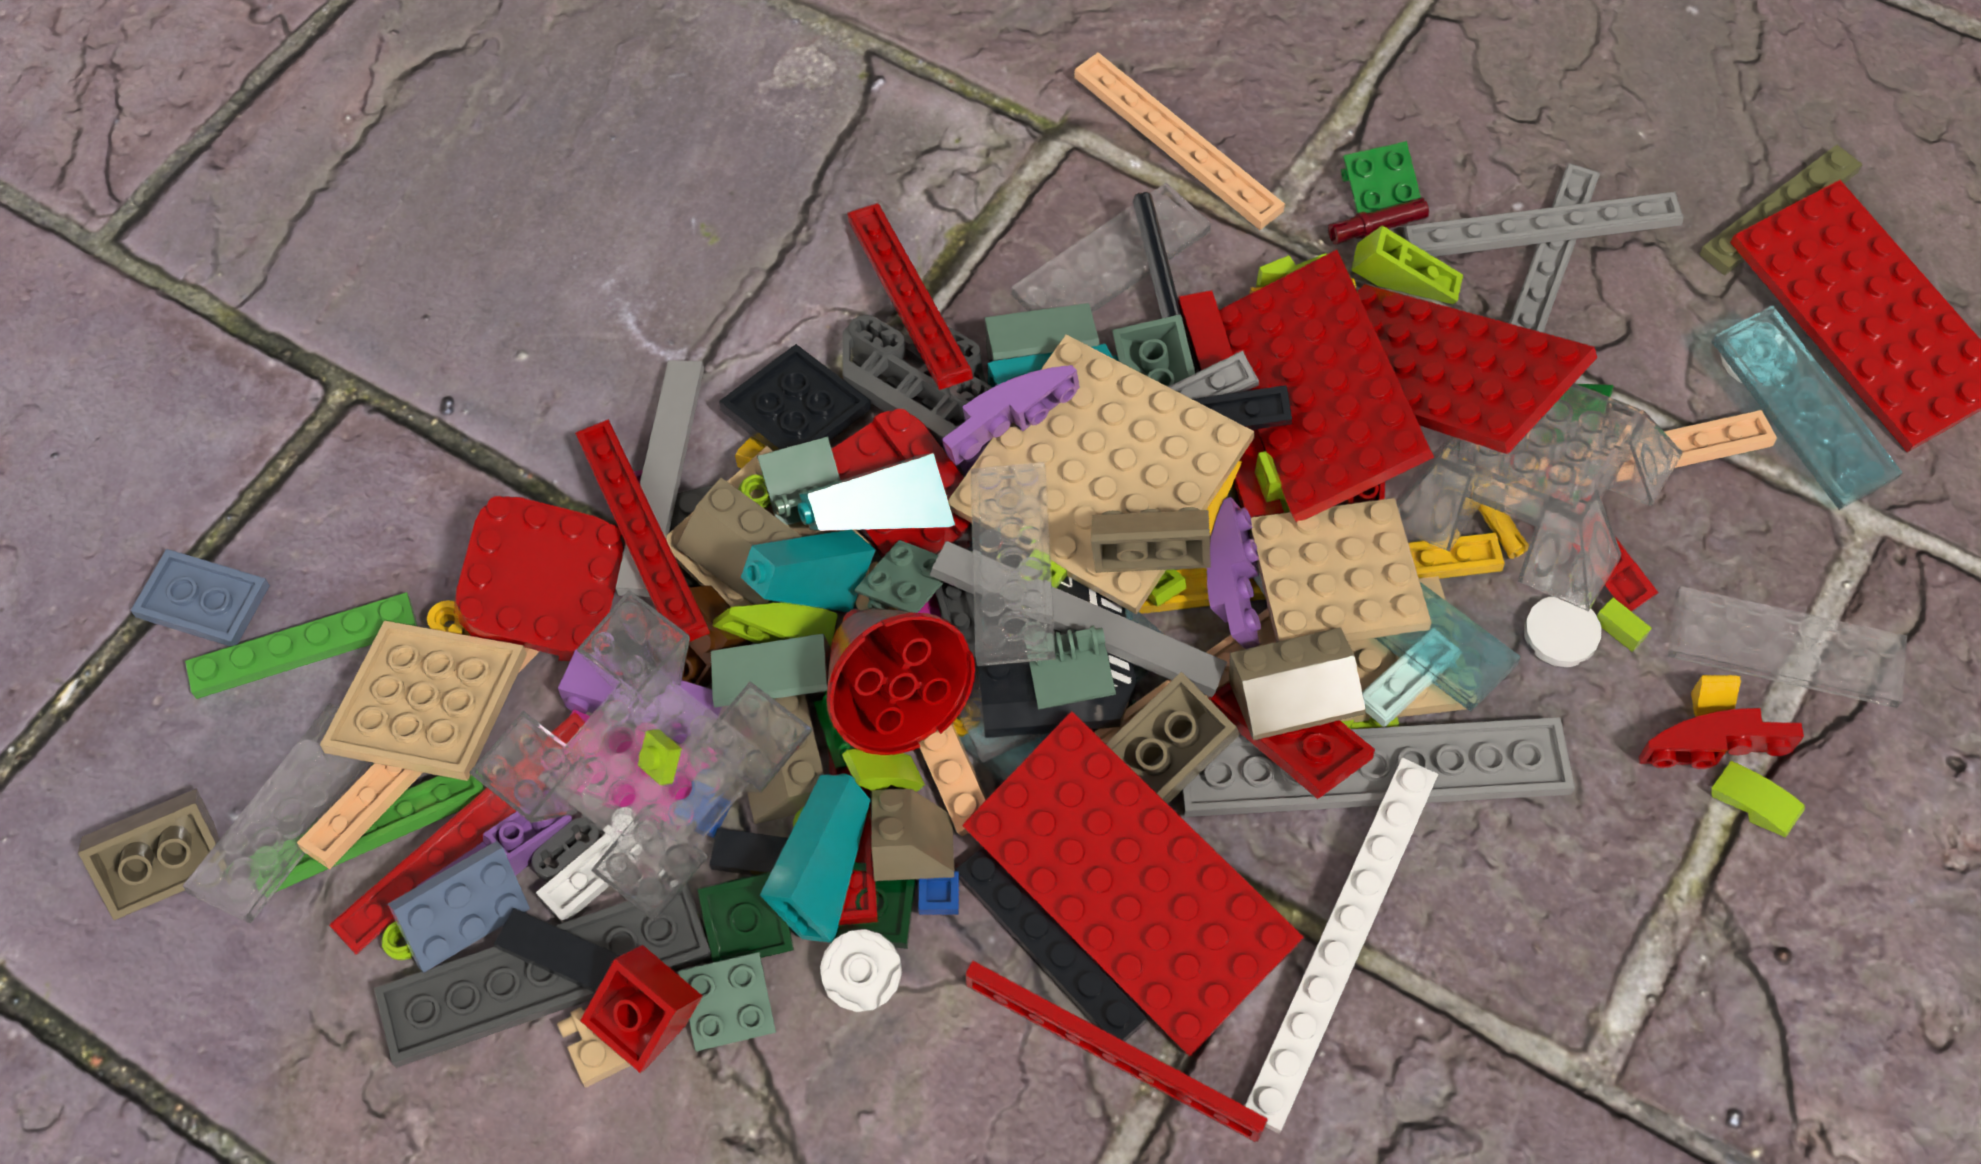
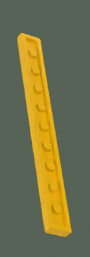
(1467, 557)

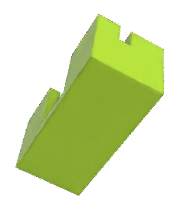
(1623, 624)

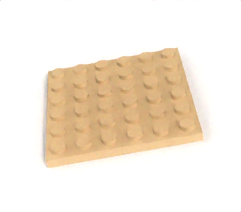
(1120, 449)

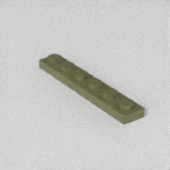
(1827, 169)

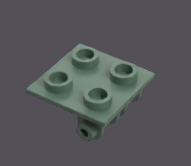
(795, 472)
(901, 579)
(1077, 672)
(733, 1001)

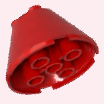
(896, 678)

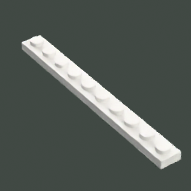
(1340, 944)

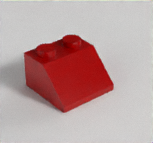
(640, 1007)

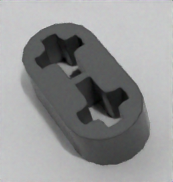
(563, 847)

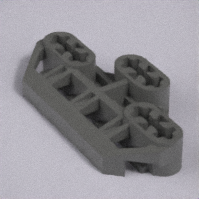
(884, 351)

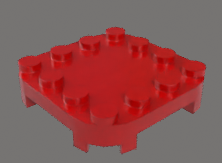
(537, 575)

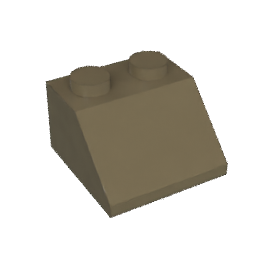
(910, 837)

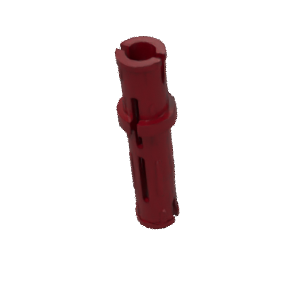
(1366, 223)

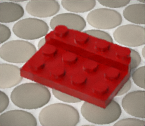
(889, 440)

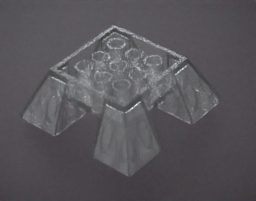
(1552, 483)
(721, 758)

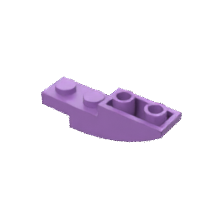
(1018, 400)
(1232, 565)
(517, 838)

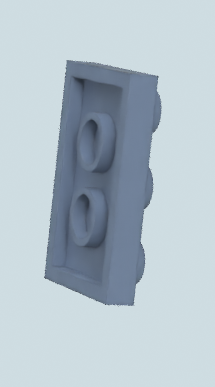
(200, 598)
(458, 906)

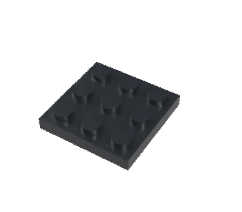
(794, 402)

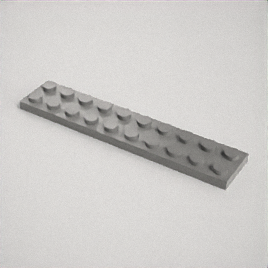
(1469, 758)

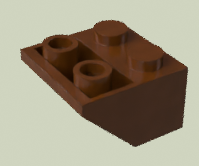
(698, 658)

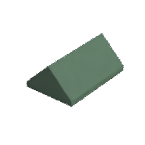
(1038, 331)
(1156, 349)
(775, 667)

